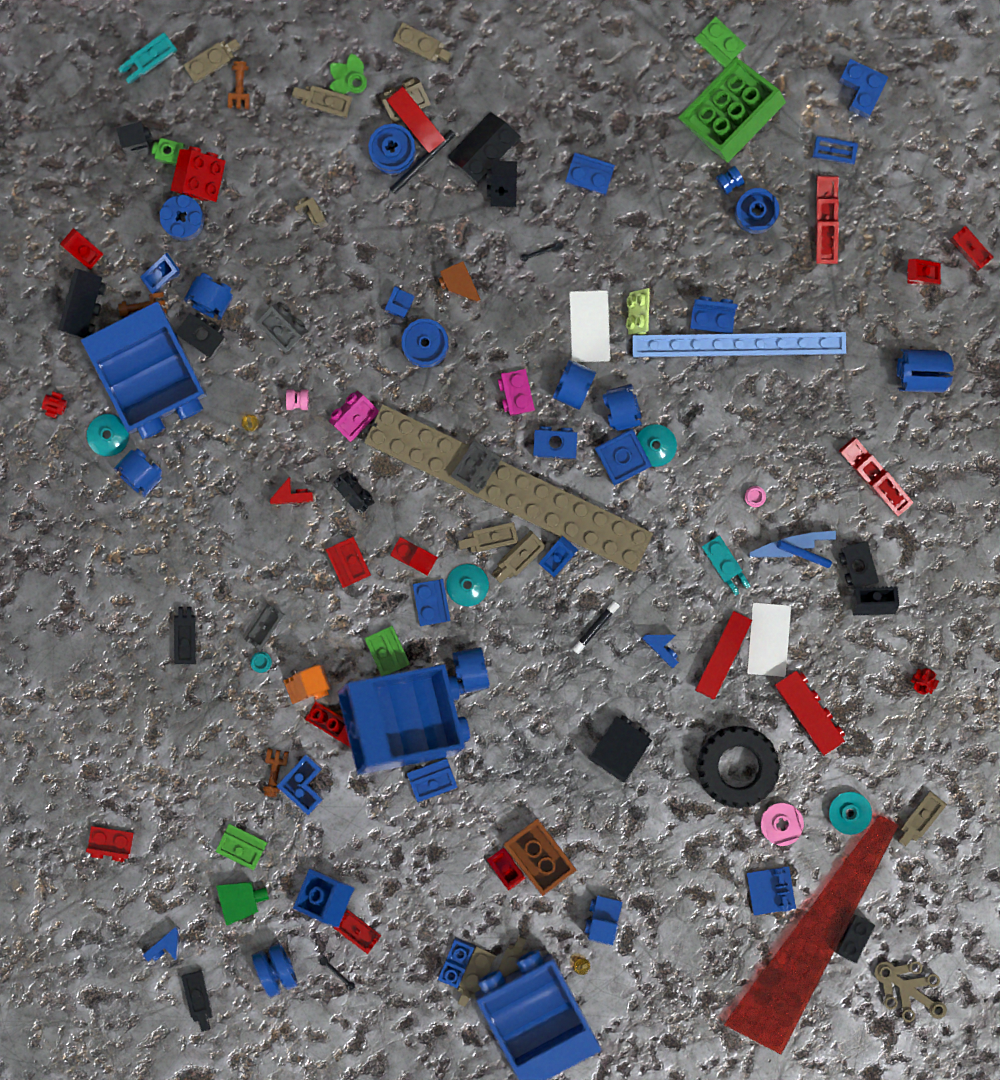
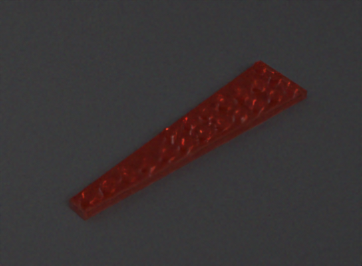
(788, 981)

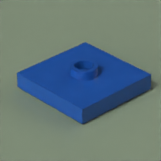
(623, 457)

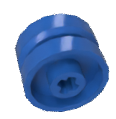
(392, 136)
(429, 331)
(277, 969)

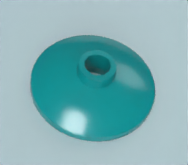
(667, 441)
(115, 443)
(470, 596)
(861, 816)

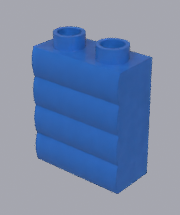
(145, 370)
(403, 719)
(536, 1018)

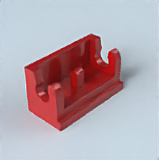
(971, 248)
(358, 932)

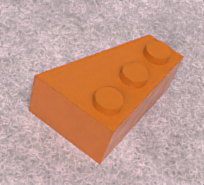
(308, 684)

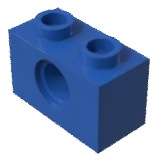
(565, 451)

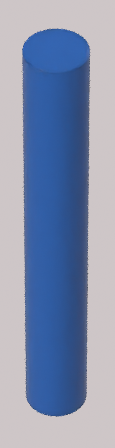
(804, 554)

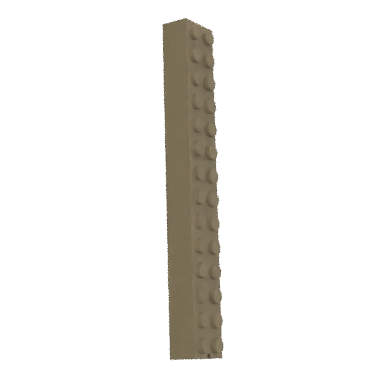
(512, 490)

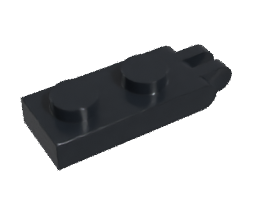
(184, 637)

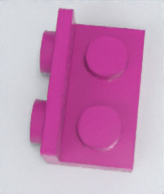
(517, 392)
(353, 415)

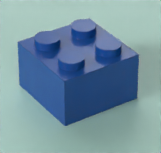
(323, 898)

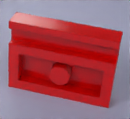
(348, 562)

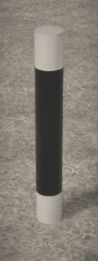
(596, 627)

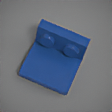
(713, 315)

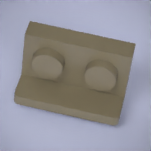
(414, 88)
(313, 210)

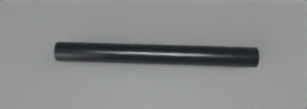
(421, 163)

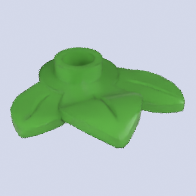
(346, 74)

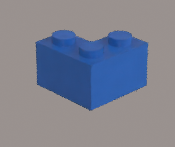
(867, 83)
(297, 785)
(604, 919)

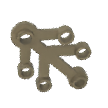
(907, 988)

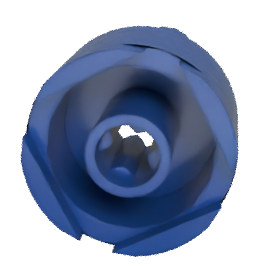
(170, 215)
(749, 220)
(209, 296)
(574, 384)
(623, 408)
(139, 472)
(471, 670)

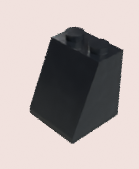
(620, 748)

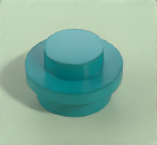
(261, 662)

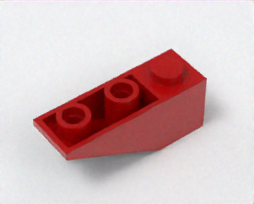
(328, 722)

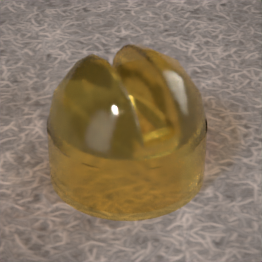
(255, 423)
(579, 962)

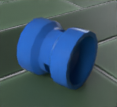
(730, 180)

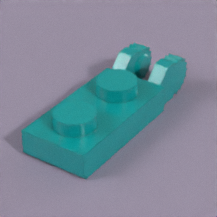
(149, 57)
(724, 563)

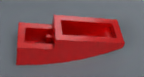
(415, 119)

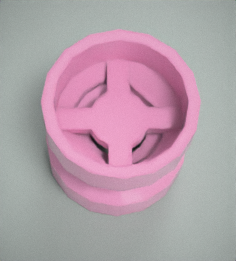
(302, 399)

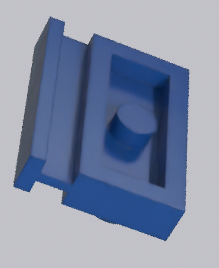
(590, 173)
(431, 602)
(432, 780)

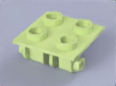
(638, 312)

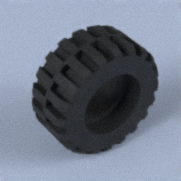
(767, 772)

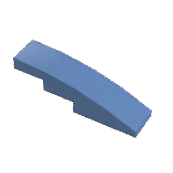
(803, 541)

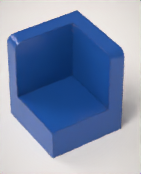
(399, 303)

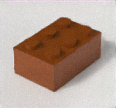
(539, 857)

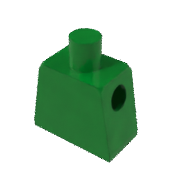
(240, 900)

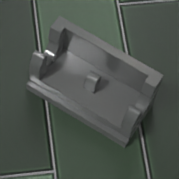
(264, 627)

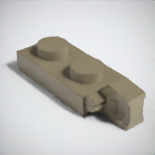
(421, 44)
(211, 60)
(324, 100)
(490, 538)
(518, 557)
(921, 818)
(508, 964)
(477, 968)

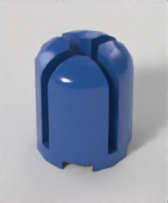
(925, 370)

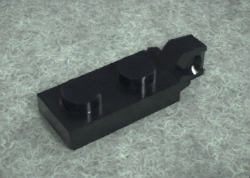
(198, 998)

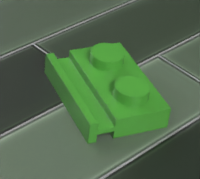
(720, 42)
(387, 651)
(241, 847)

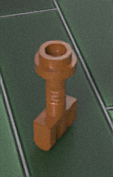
(239, 67)
(124, 309)
(271, 790)

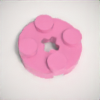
(787, 813)

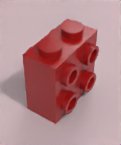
(198, 174)

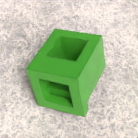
(171, 158)

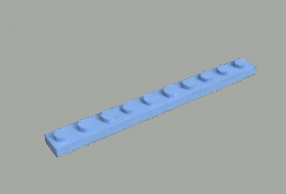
(739, 344)

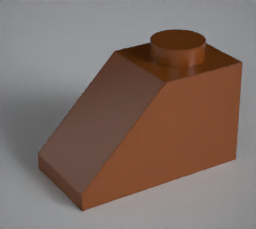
(459, 282)

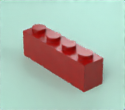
(809, 712)

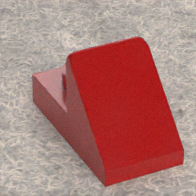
(81, 249)
(923, 272)
(285, 496)
(413, 556)
(506, 869)

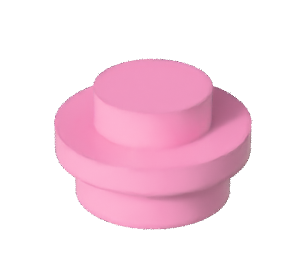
(755, 496)

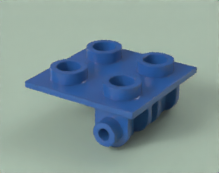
(771, 890)

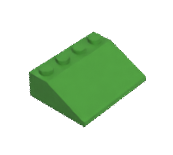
(732, 109)

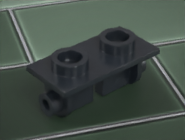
(348, 484)

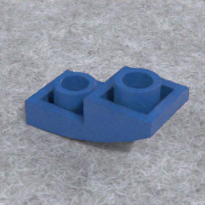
(456, 962)

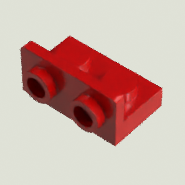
(110, 843)

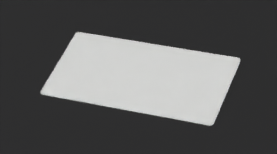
(589, 326)
(769, 639)

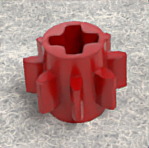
(54, 404)
(924, 681)

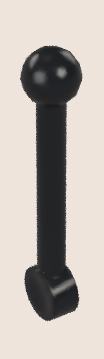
(558, 246)
(324, 961)

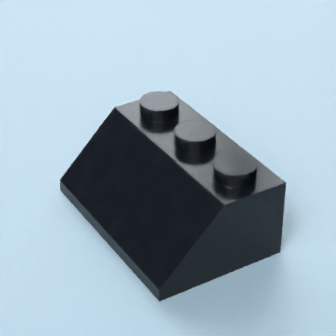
(485, 143)
(82, 304)

